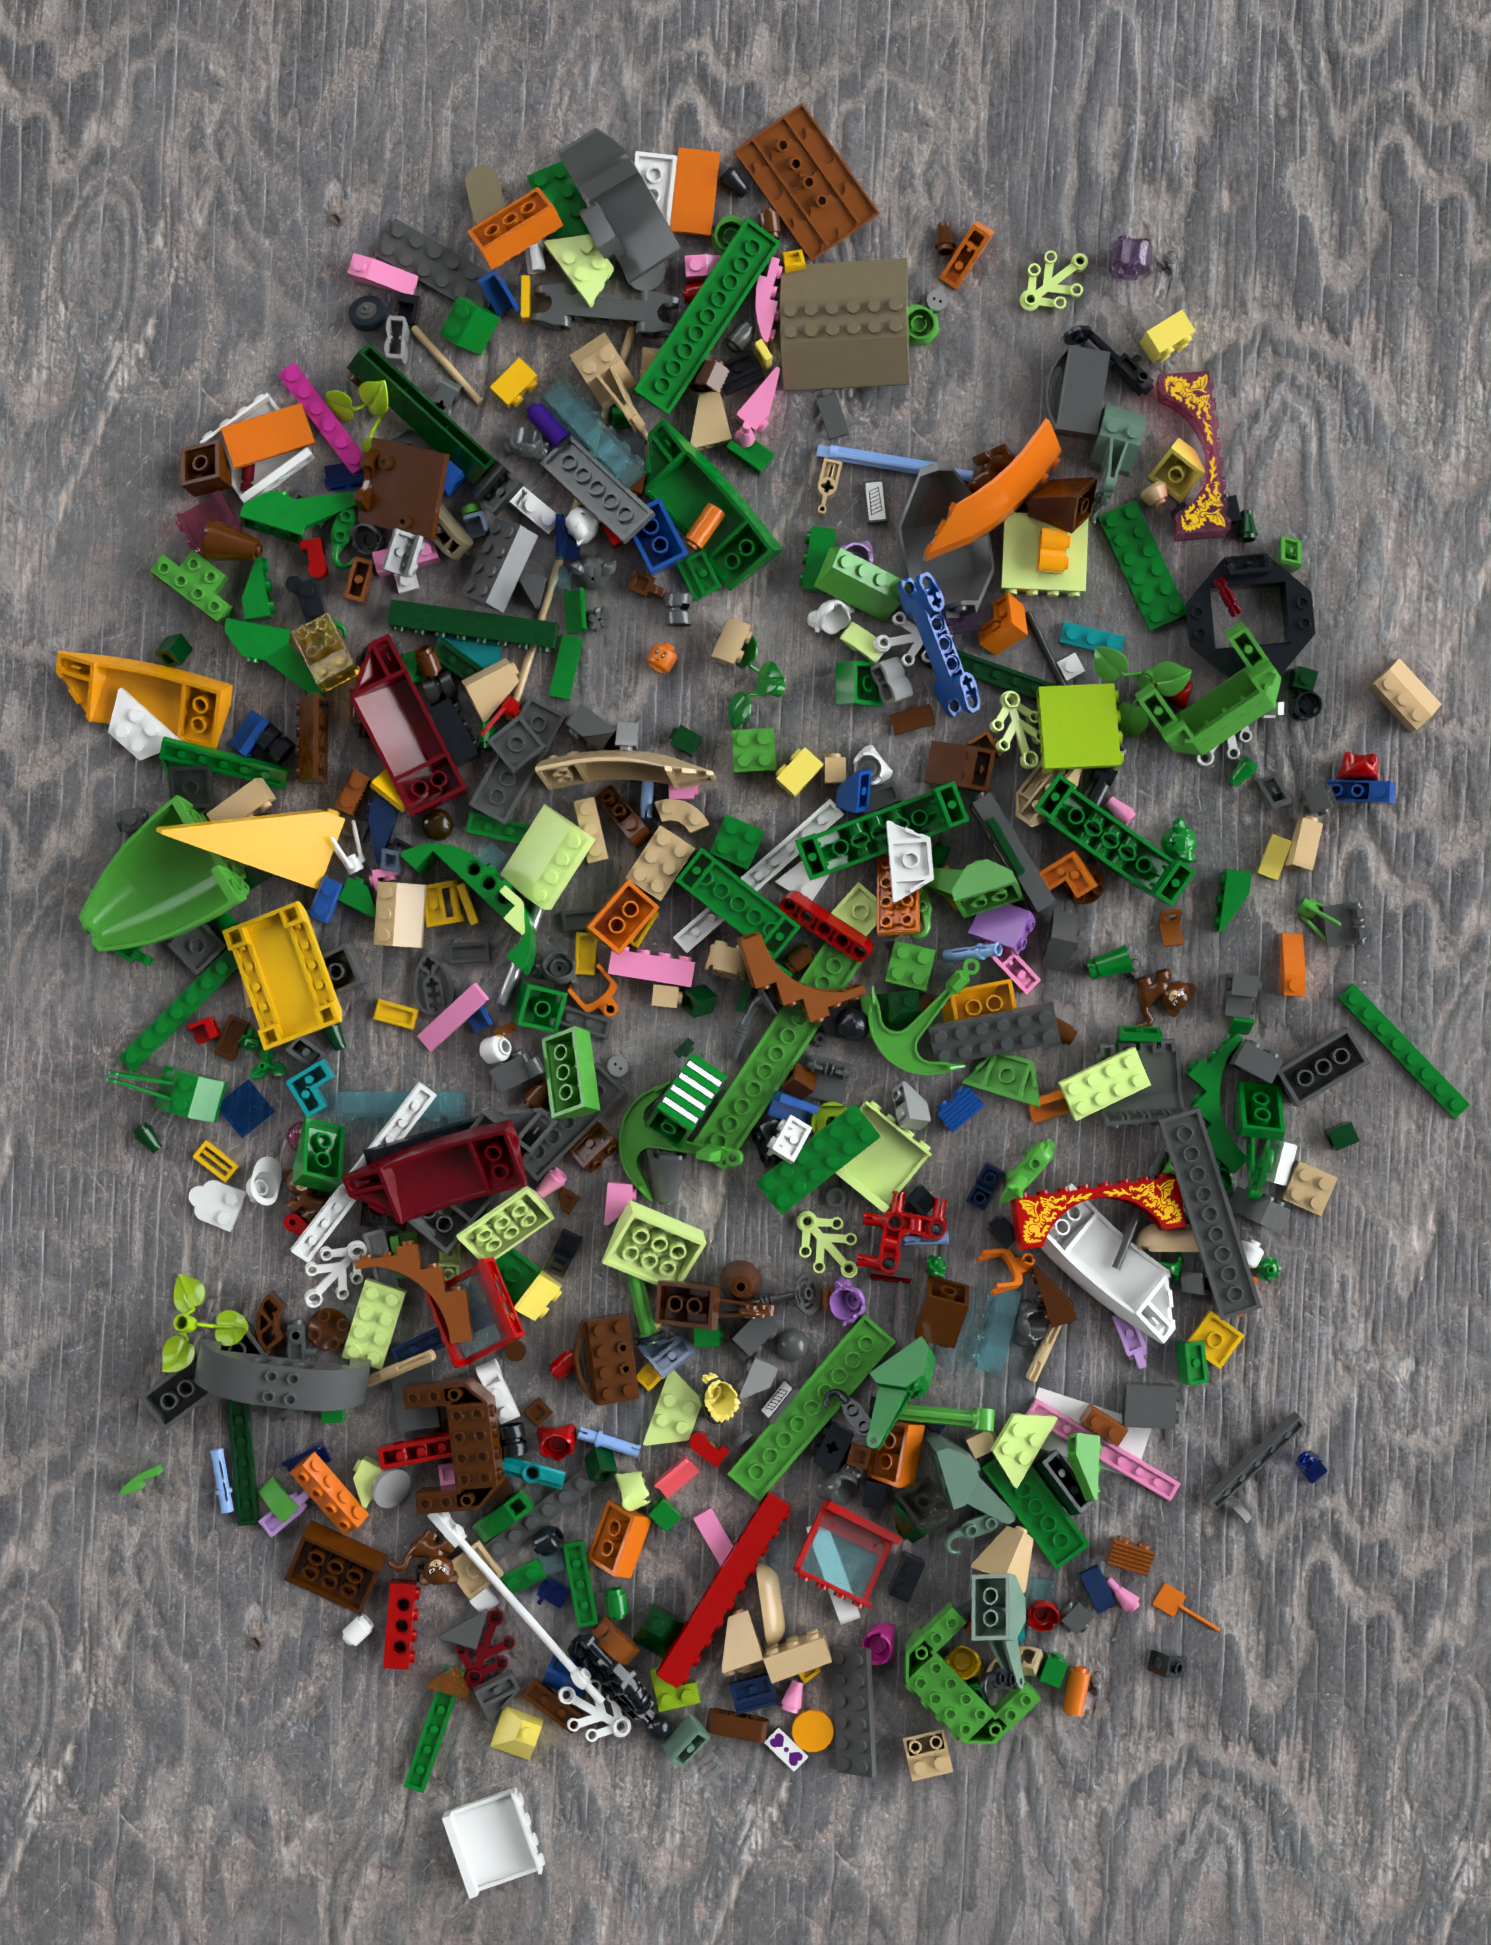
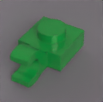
(135, 953)

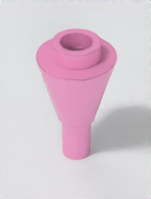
(744, 436)
(1127, 1600)

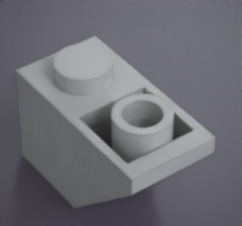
(627, 736)
(910, 1107)
(759, 1377)

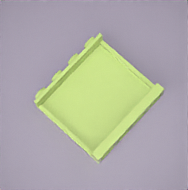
(1021, 554)
(887, 1162)

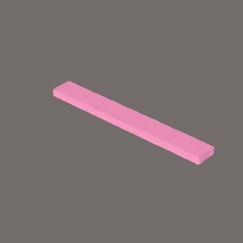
(1111, 1455)

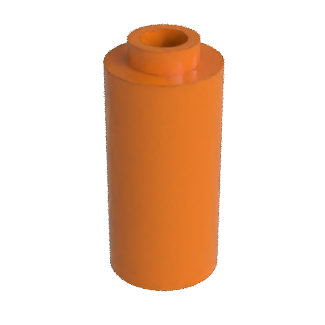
(704, 527)
(1076, 1691)

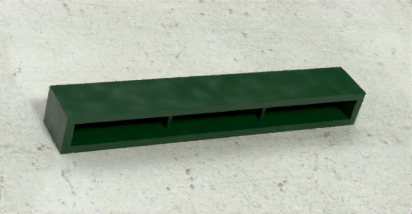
(422, 414)
(473, 625)

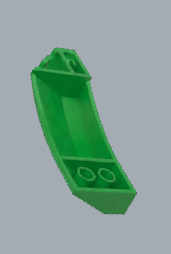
(686, 485)

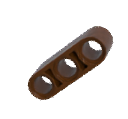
(739, 1726)

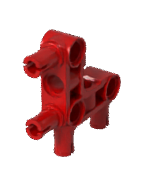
(910, 1225)

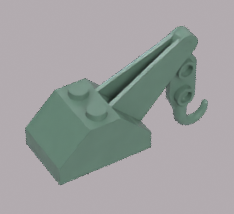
(1115, 450)
(961, 1486)

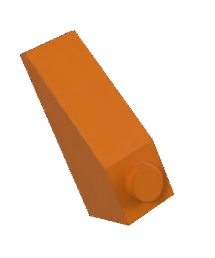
(967, 254)
(1292, 965)

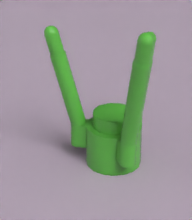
(1309, 908)

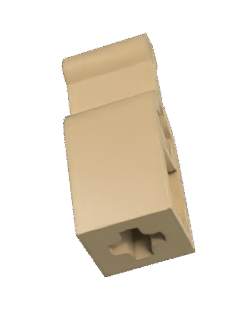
(826, 480)

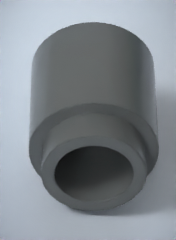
(739, 337)

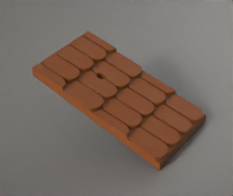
(819, 196)

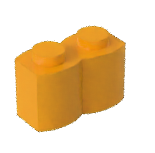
(1052, 551)

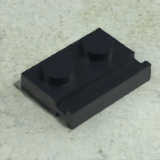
(743, 372)

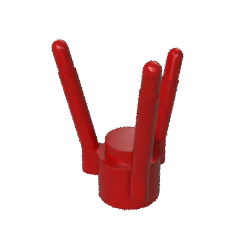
(508, 707)

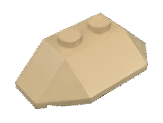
(1034, 788)

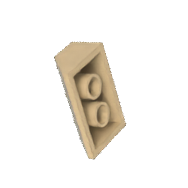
(1405, 696)
(400, 914)

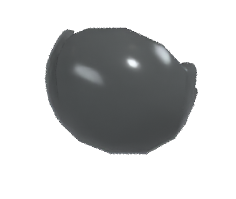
(366, 538)
(792, 1345)

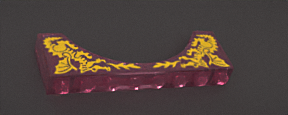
(1192, 398)

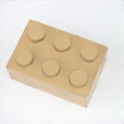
(660, 863)
(797, 1655)

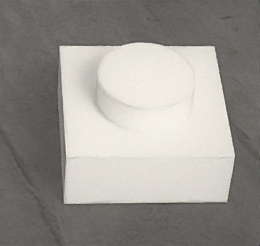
(407, 584)
(1070, 667)

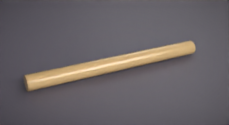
(446, 364)

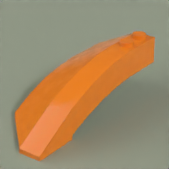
(999, 497)

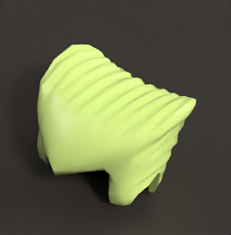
(632, 1490)

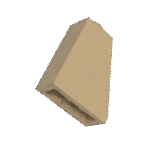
(710, 423)
(490, 687)
(1304, 845)

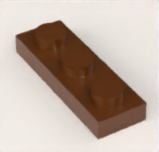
(548, 1702)

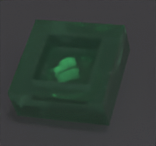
(685, 1048)

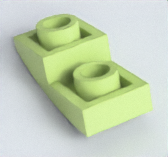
(861, 640)
(451, 1262)

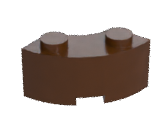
(268, 1321)

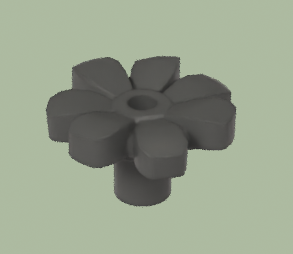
(597, 618)

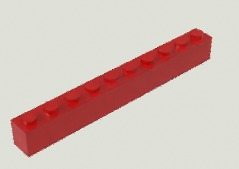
(723, 1589)

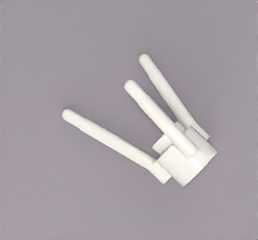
(351, 863)

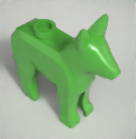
(1022, 1175)

